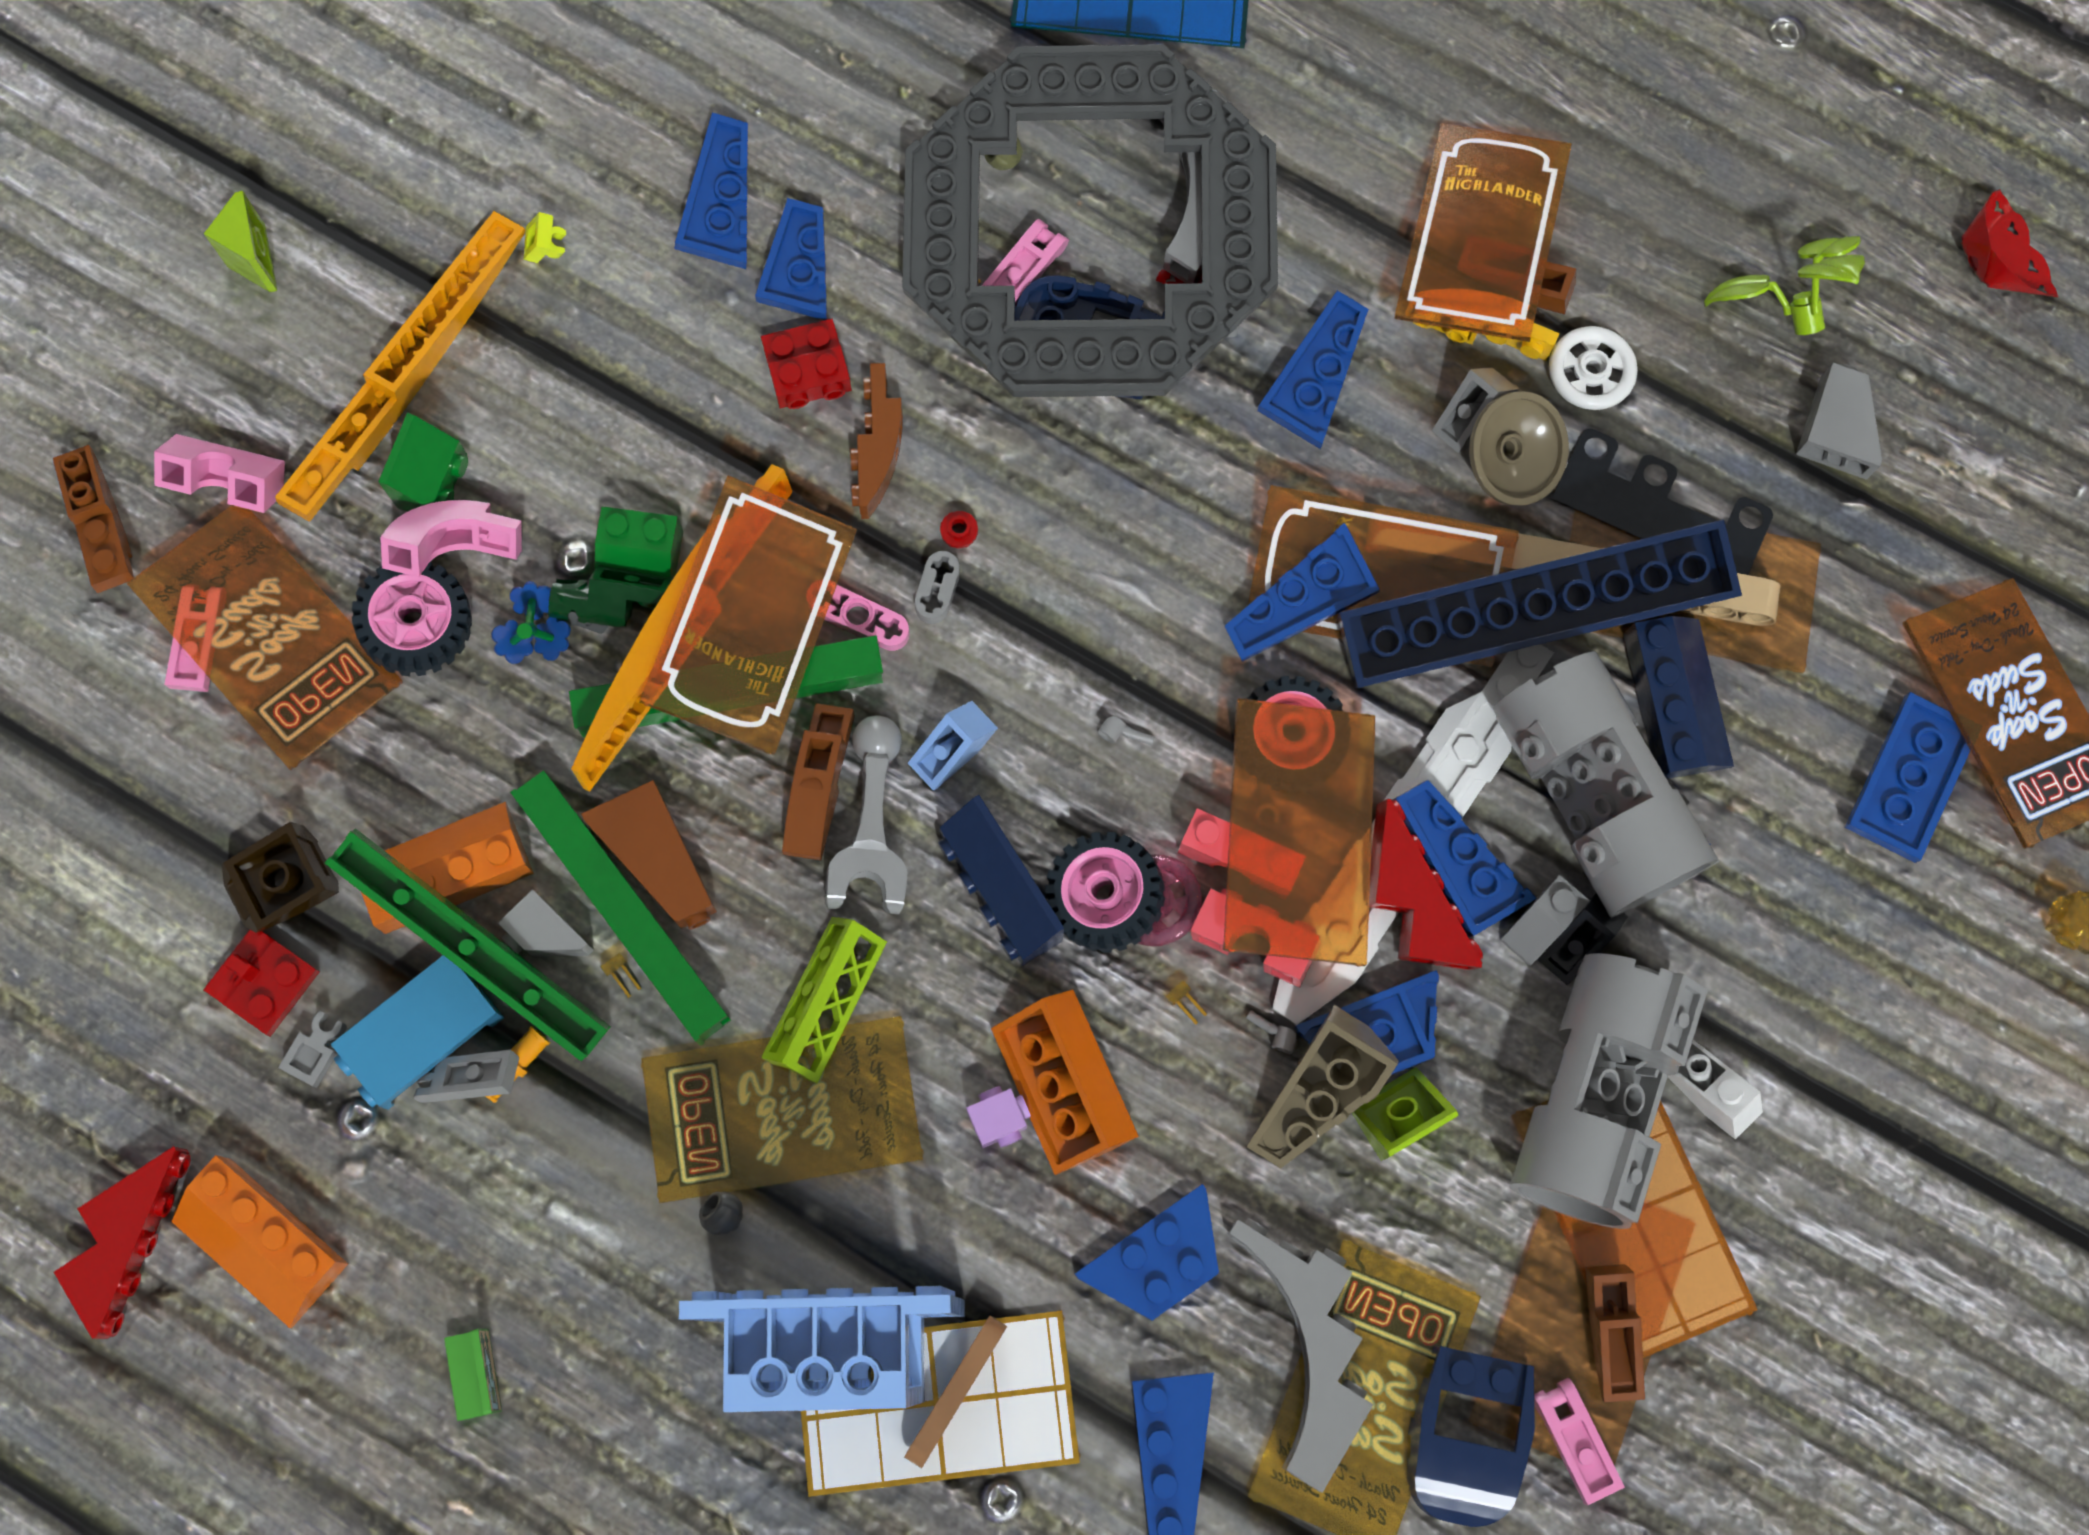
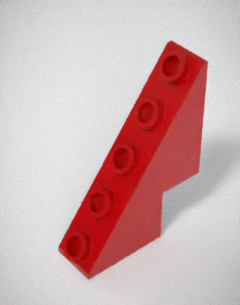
(1407, 885)
(125, 1233)

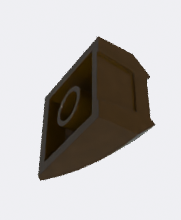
(278, 877)

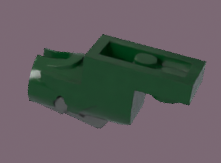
(606, 598)

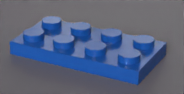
(1910, 779)

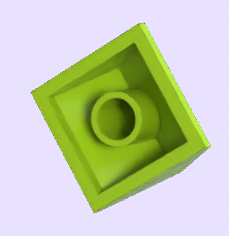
(243, 242)
(1403, 1113)

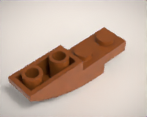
(879, 446)
(95, 518)
(816, 781)

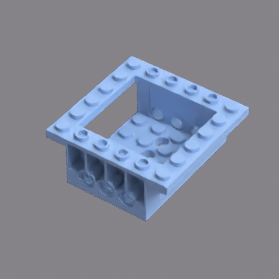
(832, 1336)

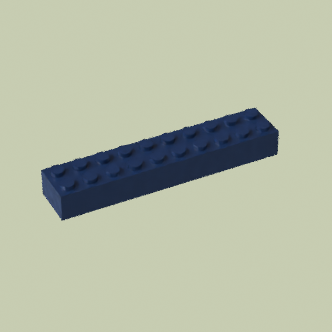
(1539, 604)

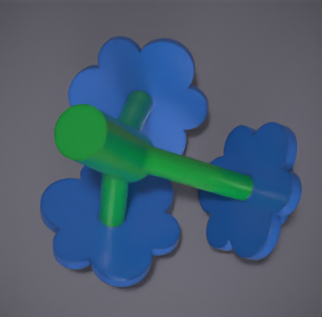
(515, 639)

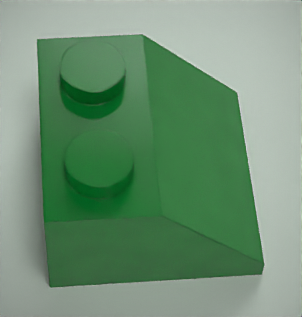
(422, 465)
(638, 541)

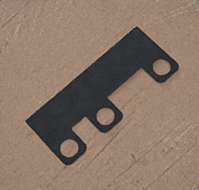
(1644, 507)

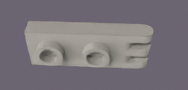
(469, 1077)

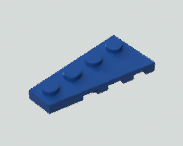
(717, 201)
(1313, 377)
(1313, 591)
(1470, 872)
(1171, 1445)

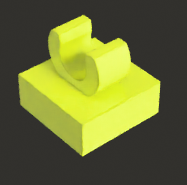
(539, 238)

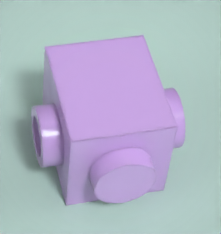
(998, 1117)

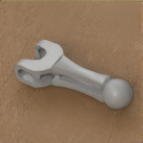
(876, 743)

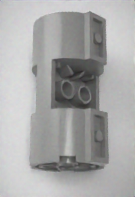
(1586, 749)
(1592, 1141)

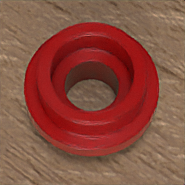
(959, 540)

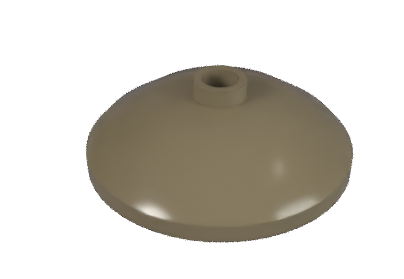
(1534, 448)

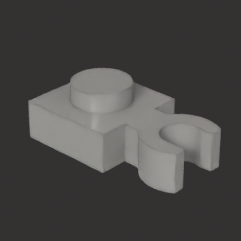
(311, 1056)

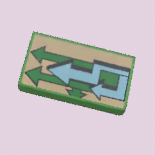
(472, 1374)

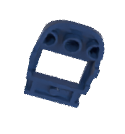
(1066, 299)
(1460, 1478)

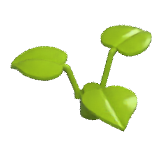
(1807, 305)

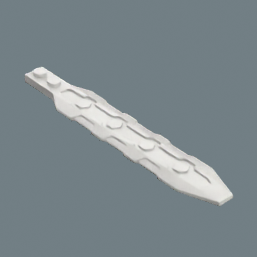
(1458, 760)

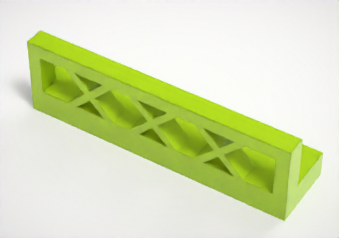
(812, 997)

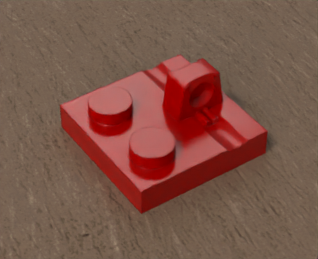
(261, 981)

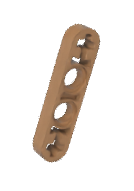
(955, 1392)

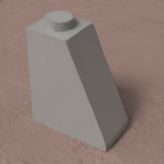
(1842, 423)

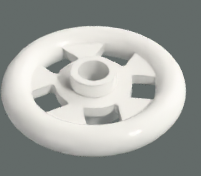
(1575, 391)

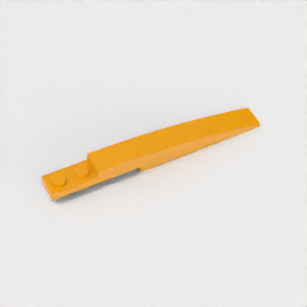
(401, 368)
(620, 708)

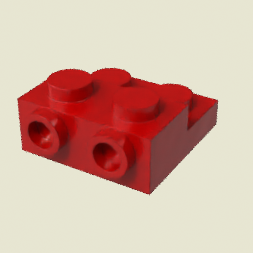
(806, 364)

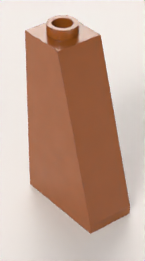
(649, 845)

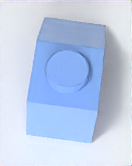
(952, 744)

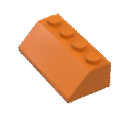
(461, 860)
(1064, 1081)
(257, 1239)

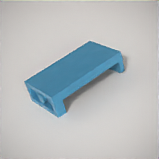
(414, 1031)

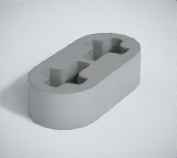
(945, 589)

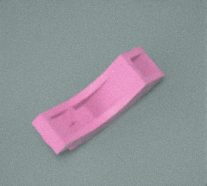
(445, 527)

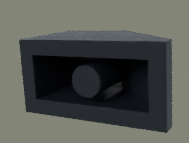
(1584, 936)

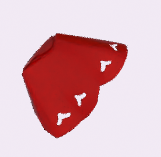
(2000, 255)

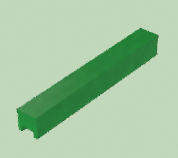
(829, 670)
(621, 907)
(467, 944)

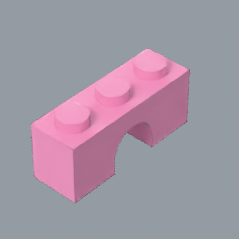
(191, 463)

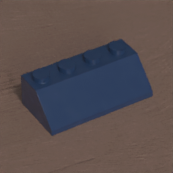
(1677, 696)
(1000, 882)

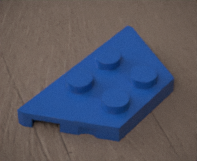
(1399, 1016)
(1160, 1259)

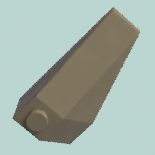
(1332, 1080)

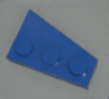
(796, 263)

